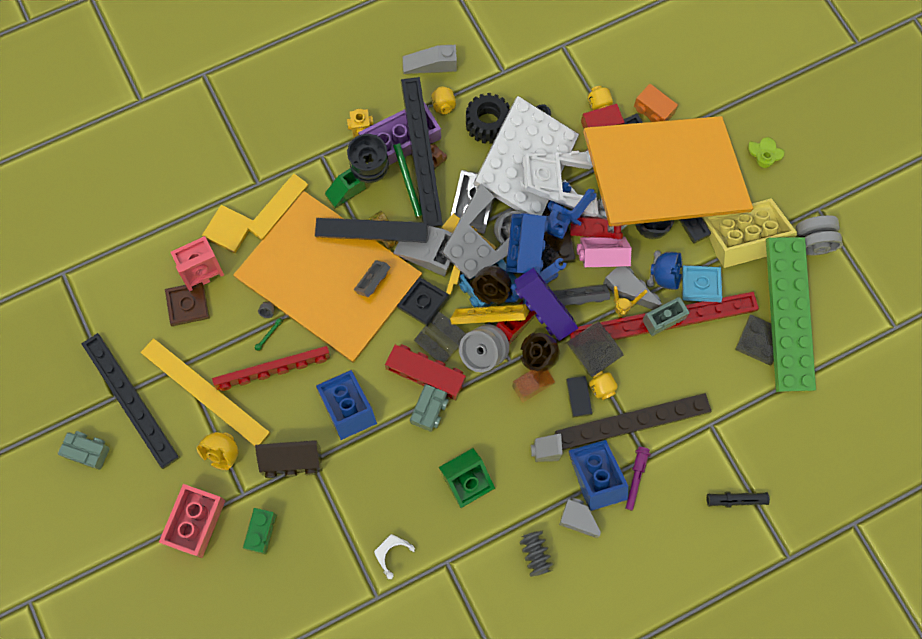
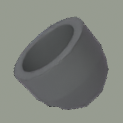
(263, 310)

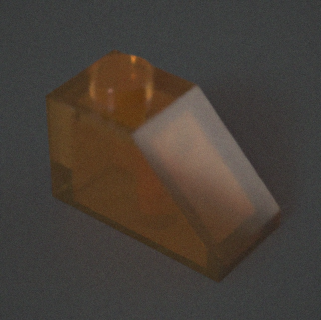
(532, 384)

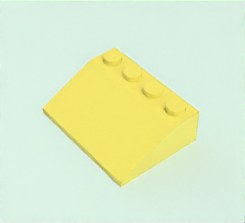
(744, 235)

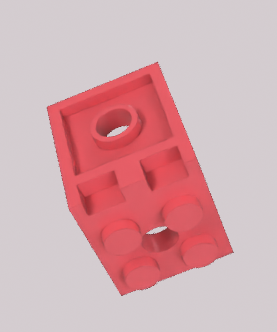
(196, 263)

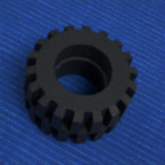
(485, 105)

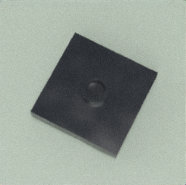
(423, 301)

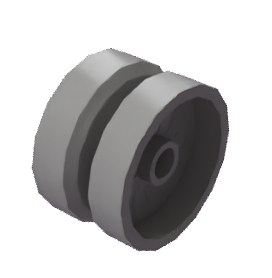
(820, 234)
(484, 348)

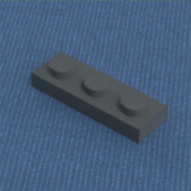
(583, 294)

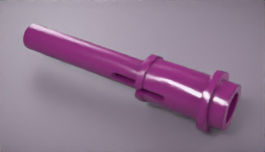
(639, 467)

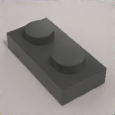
(372, 278)

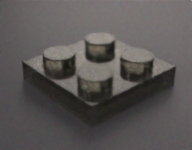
(757, 340)

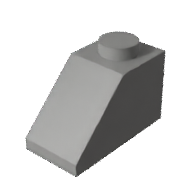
(547, 448)
(579, 518)

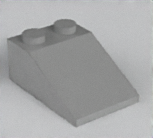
(464, 193)

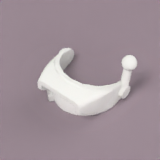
(381, 551)

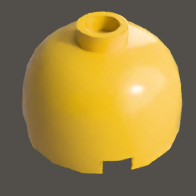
(220, 449)

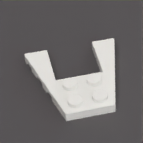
(544, 179)

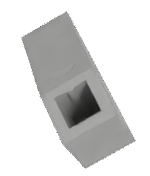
(630, 287)

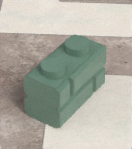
(665, 316)
(429, 407)
(83, 450)

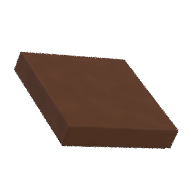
(185, 305)

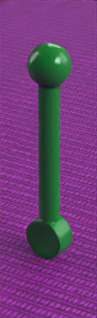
(258, 347)

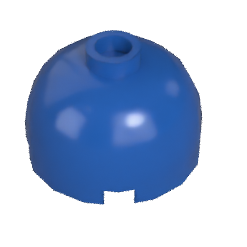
(667, 270)

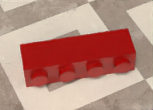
(425, 371)

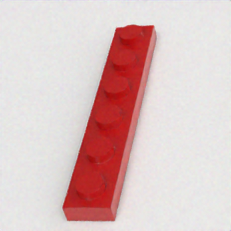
(264, 370)

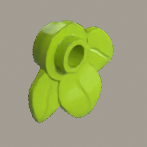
(765, 152)

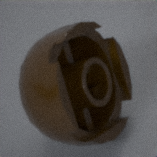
(492, 285)
(539, 352)

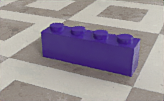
(545, 303)

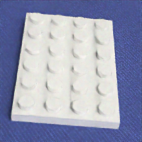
(522, 132)

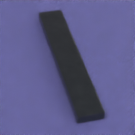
(371, 230)

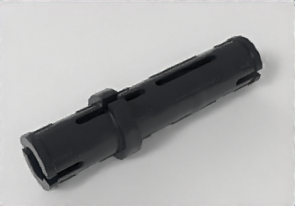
(731, 499)

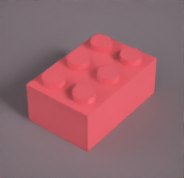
(192, 521)

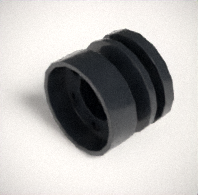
(364, 150)

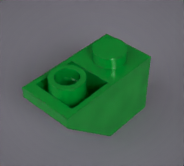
(344, 188)

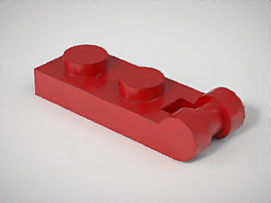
(595, 228)

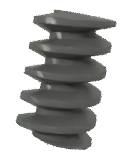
(536, 553)

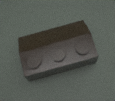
(289, 458)

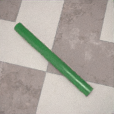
(407, 179)

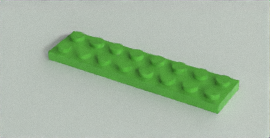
(790, 314)

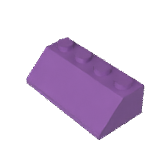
(395, 131)

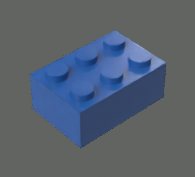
(526, 243)

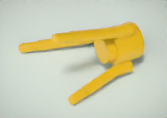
(624, 305)

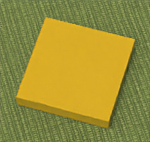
(227, 229)

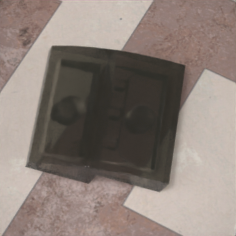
(440, 338)

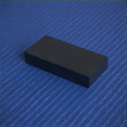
(579, 396)

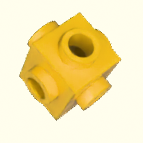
(359, 121)

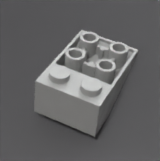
(427, 254)

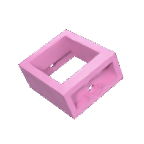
(604, 252)

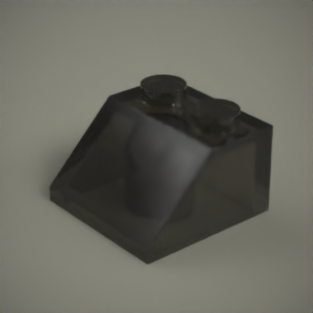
(595, 349)

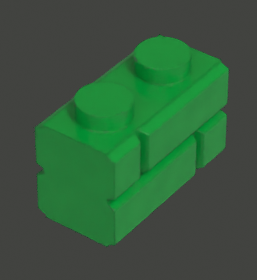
(259, 531)

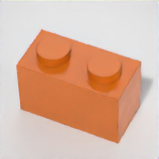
(655, 104)

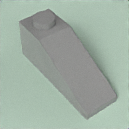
(431, 60)

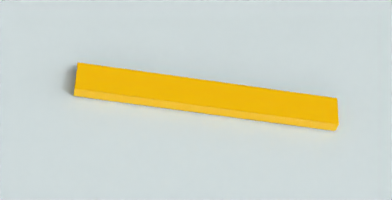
(205, 393)

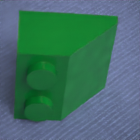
(467, 477)

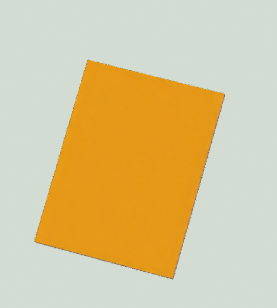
(666, 170)
(317, 278)

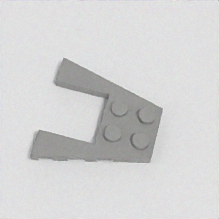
(466, 247)

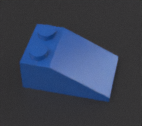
(346, 404)
(599, 475)

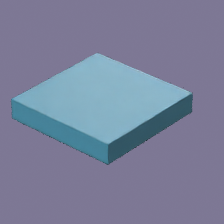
(701, 283)

